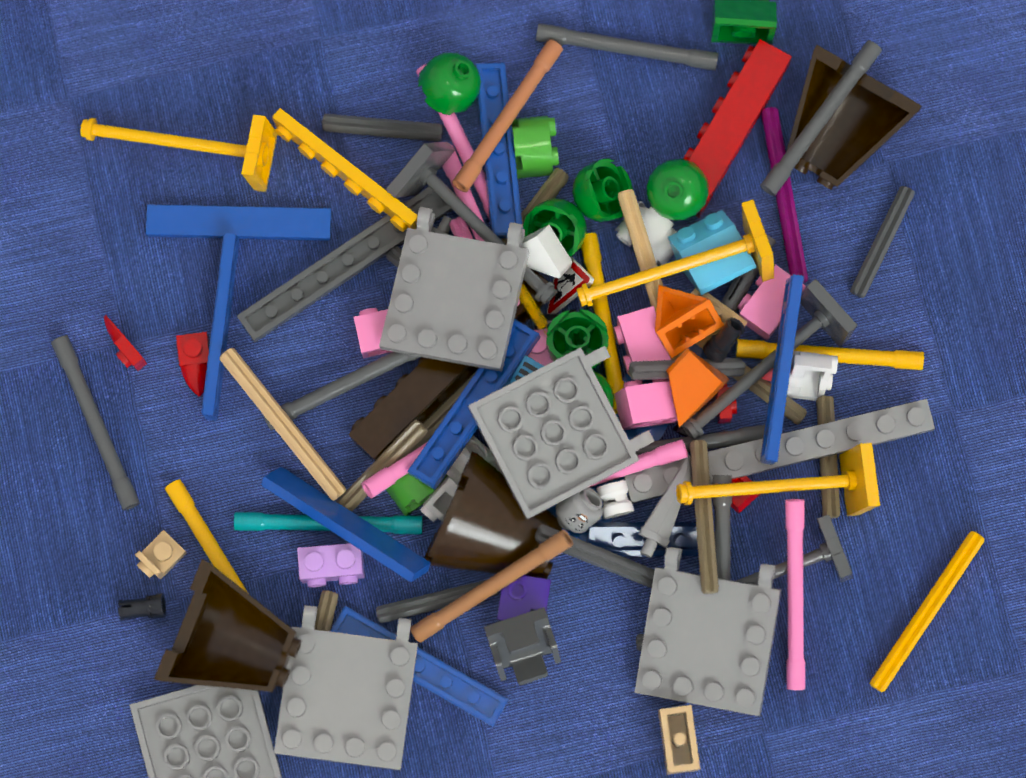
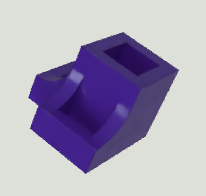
(523, 597)

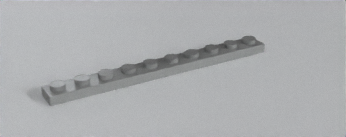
(794, 447)

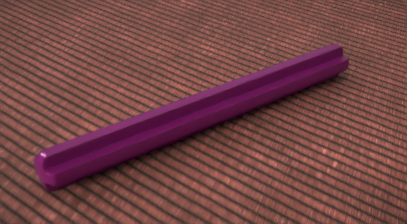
(785, 196)

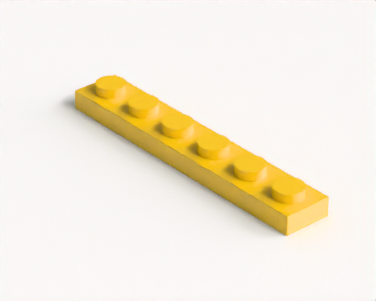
(335, 164)

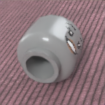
(579, 511)

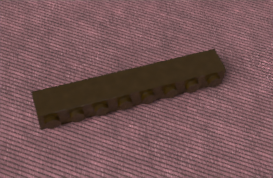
(418, 395)

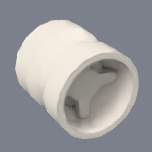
(615, 499)

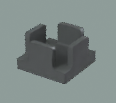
(522, 644)

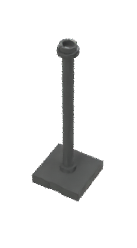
(422, 171)
(825, 314)
(829, 551)

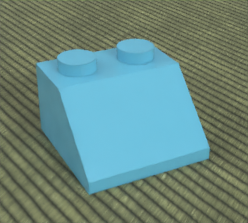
(704, 235)

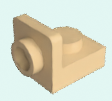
(160, 556)

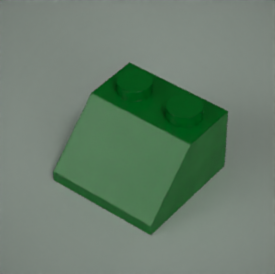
(744, 21)

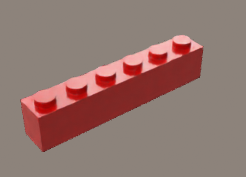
(737, 112)

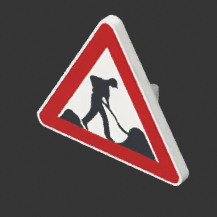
(567, 286)

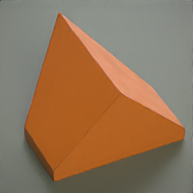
(683, 319)
(693, 384)

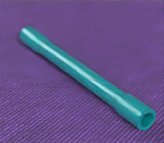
(260, 521)

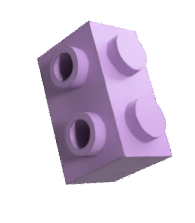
(330, 563)

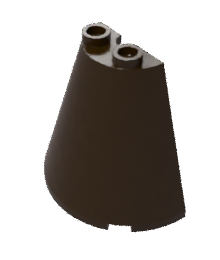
(858, 126)
(486, 526)
(228, 639)

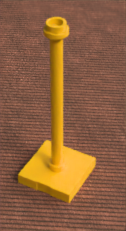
(257, 153)
(753, 242)
(856, 477)

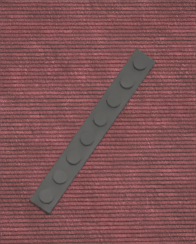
(333, 270)

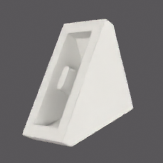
(546, 253)

